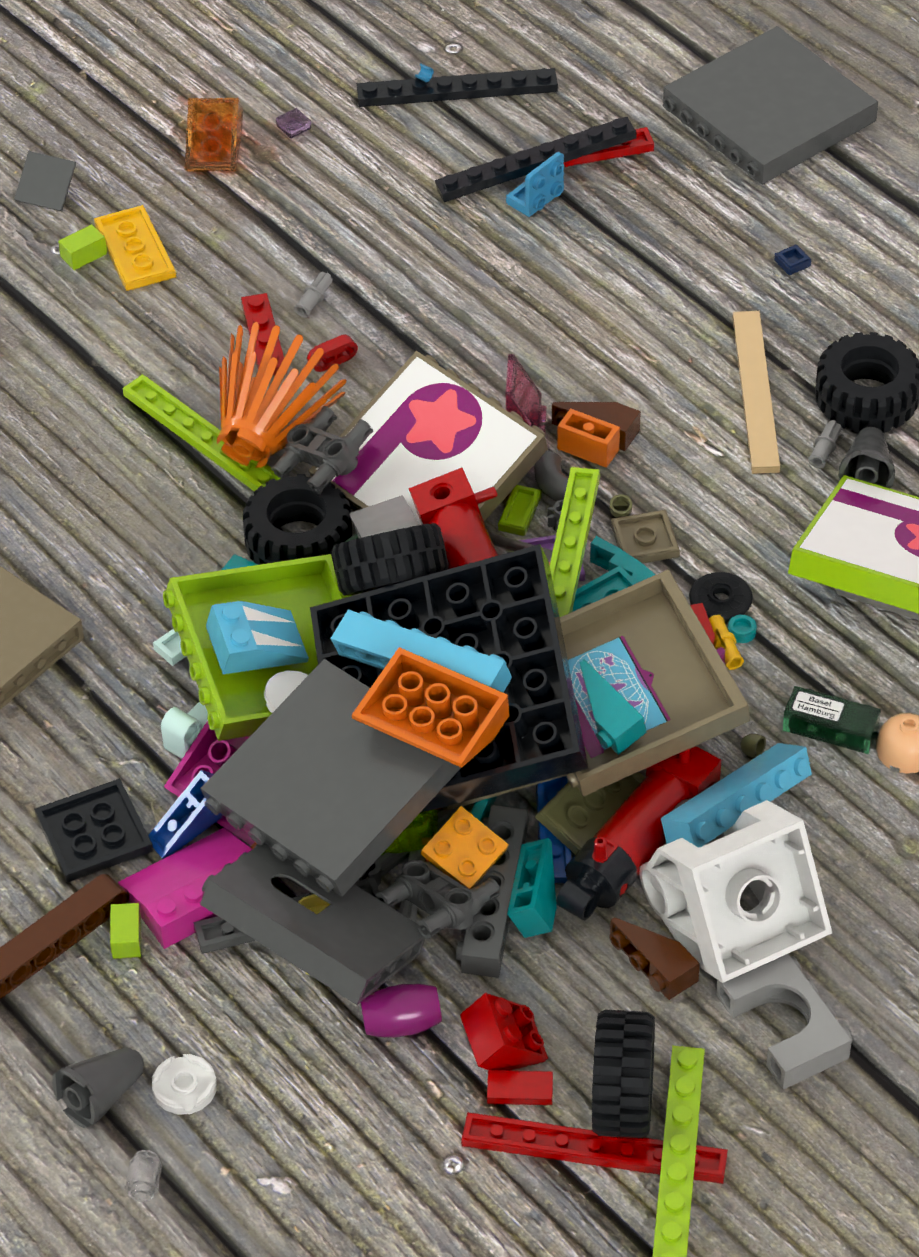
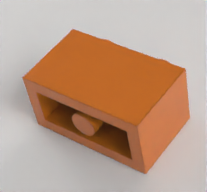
(588, 438)

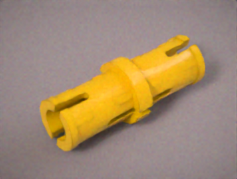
(726, 640)

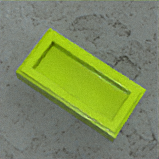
(519, 510)

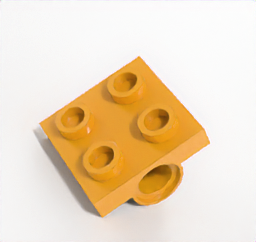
(464, 848)

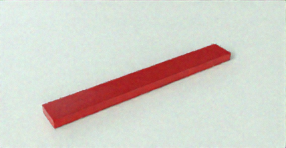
(582, 1146)

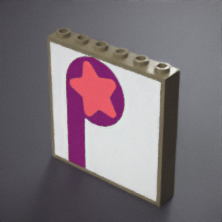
(430, 426)

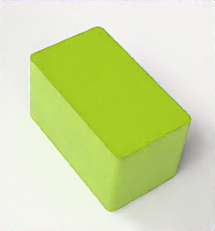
(82, 247)
(125, 930)

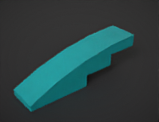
(610, 556)

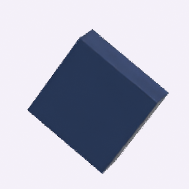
(792, 259)

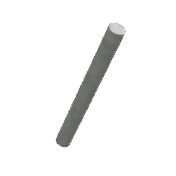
(514, 545)

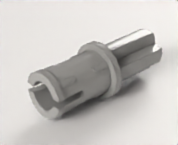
(313, 294)
(825, 444)

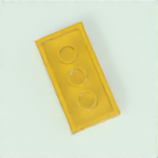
(135, 248)

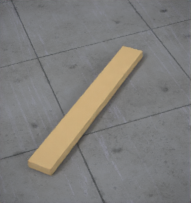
(756, 392)

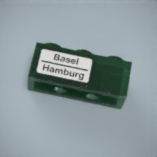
(831, 719)

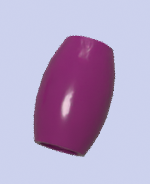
(401, 1010)

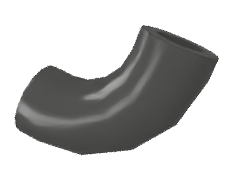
(550, 476)

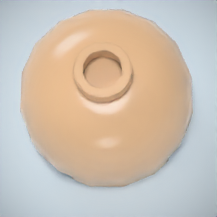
(899, 743)

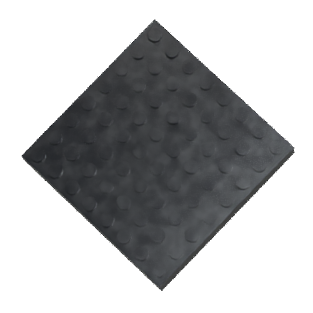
(498, 609)

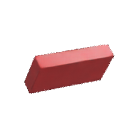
(520, 1087)

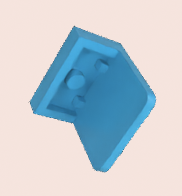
(539, 187)

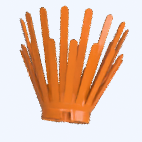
(248, 419)

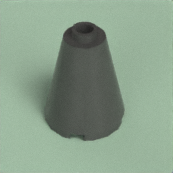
(869, 459)
(96, 1084)

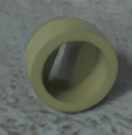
(619, 504)
(753, 745)

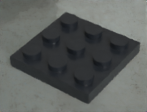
(93, 830)

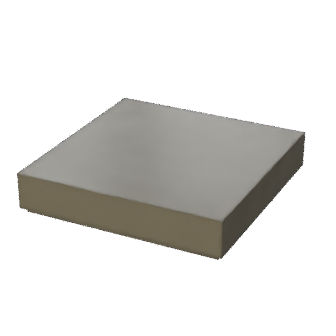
(646, 536)

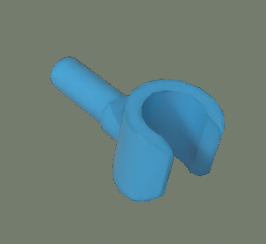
(425, 73)

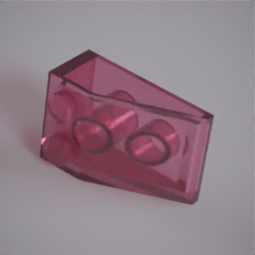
(523, 395)

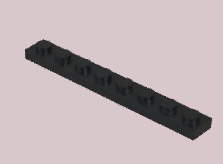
(457, 87)
(525, 161)

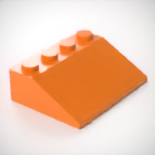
(433, 708)

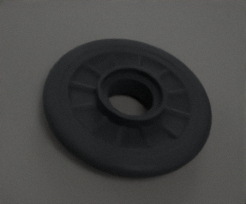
(736, 589)

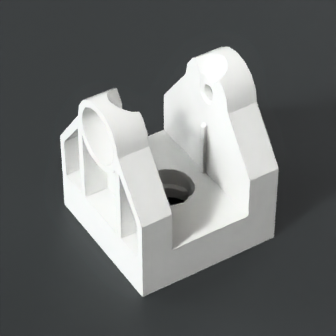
(702, 888)

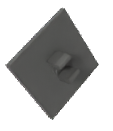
(45, 181)

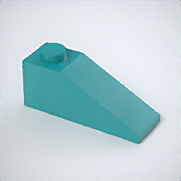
(614, 716)
(533, 890)

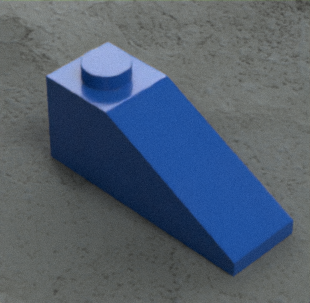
(184, 819)

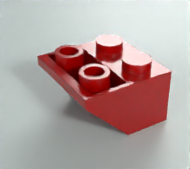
(502, 1034)

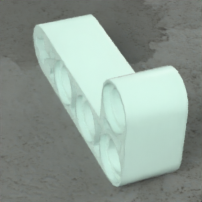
(182, 728)

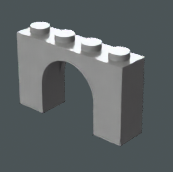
(817, 1045)

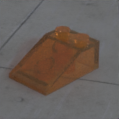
(213, 134)

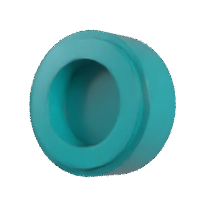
(743, 628)

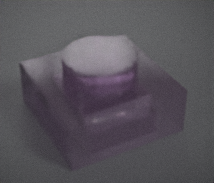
(293, 123)

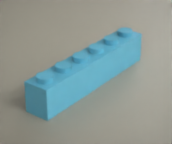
(376, 641)
(723, 802)

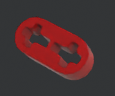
(335, 352)

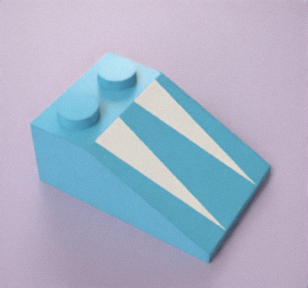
(253, 637)

